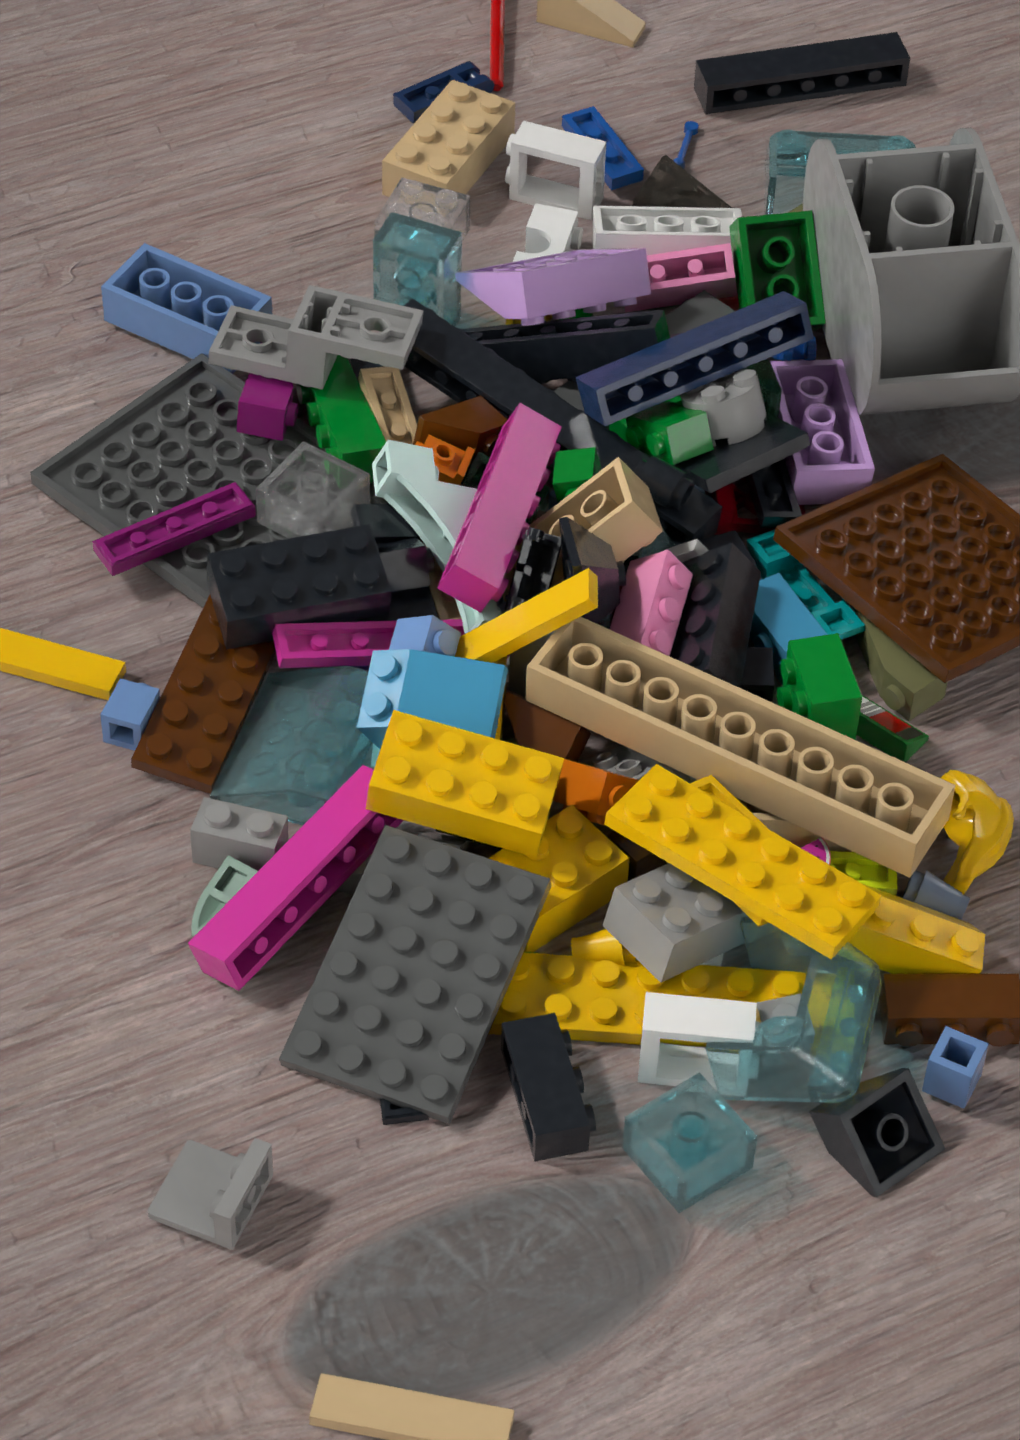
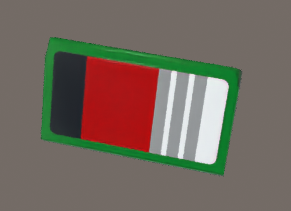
(888, 731)

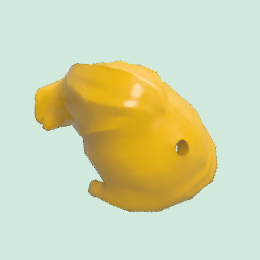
(978, 825)

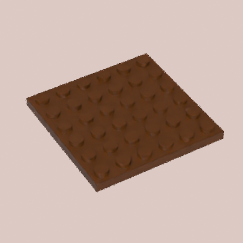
(923, 561)

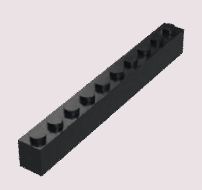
(469, 370)

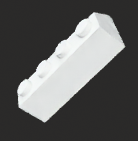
(661, 227)

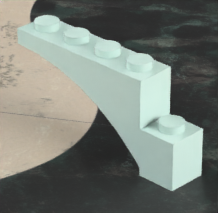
(434, 509)

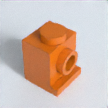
(449, 459)

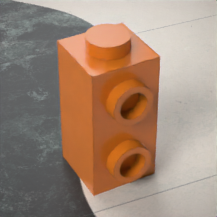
(591, 789)

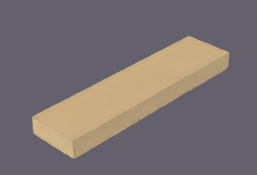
(404, 1413)

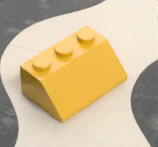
(919, 940)

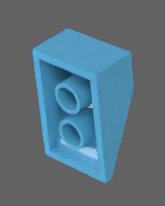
(431, 687)

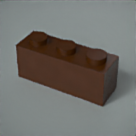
(922, 1005)

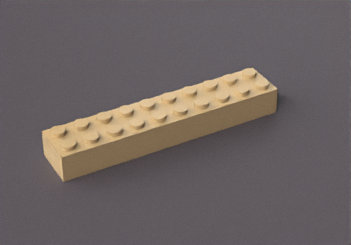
(743, 742)

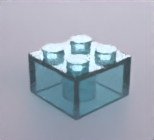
(689, 1142)

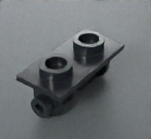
(534, 567)

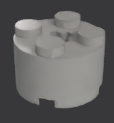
(732, 406)

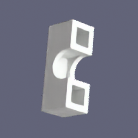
(550, 232)

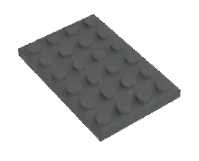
(416, 973)

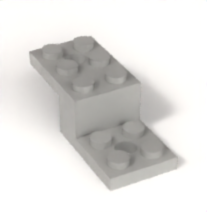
(308, 345)

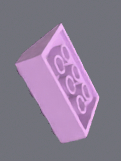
(561, 283)

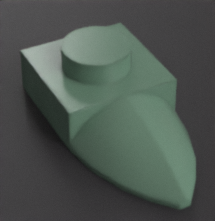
(222, 887)

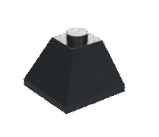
(585, 550)
(879, 1131)

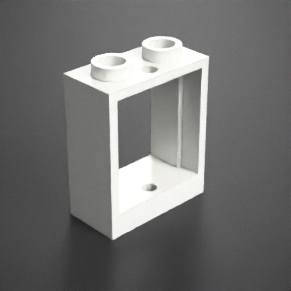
(563, 148)
(689, 1020)

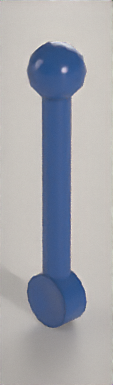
(690, 129)

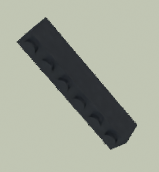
(801, 73)
(572, 345)

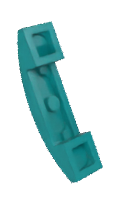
(774, 559)

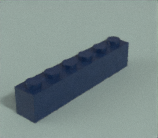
(694, 358)

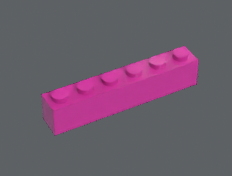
(500, 508)
(291, 885)

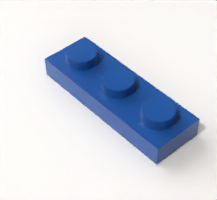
(620, 164)

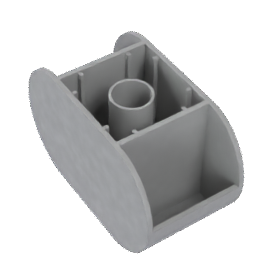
(917, 274)

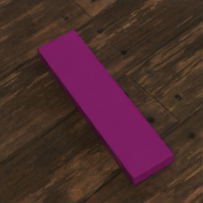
(174, 528)

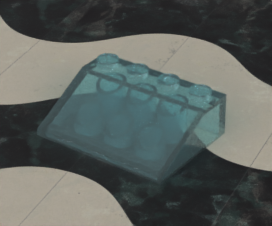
(297, 743)

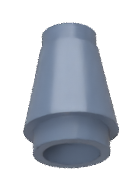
(935, 894)

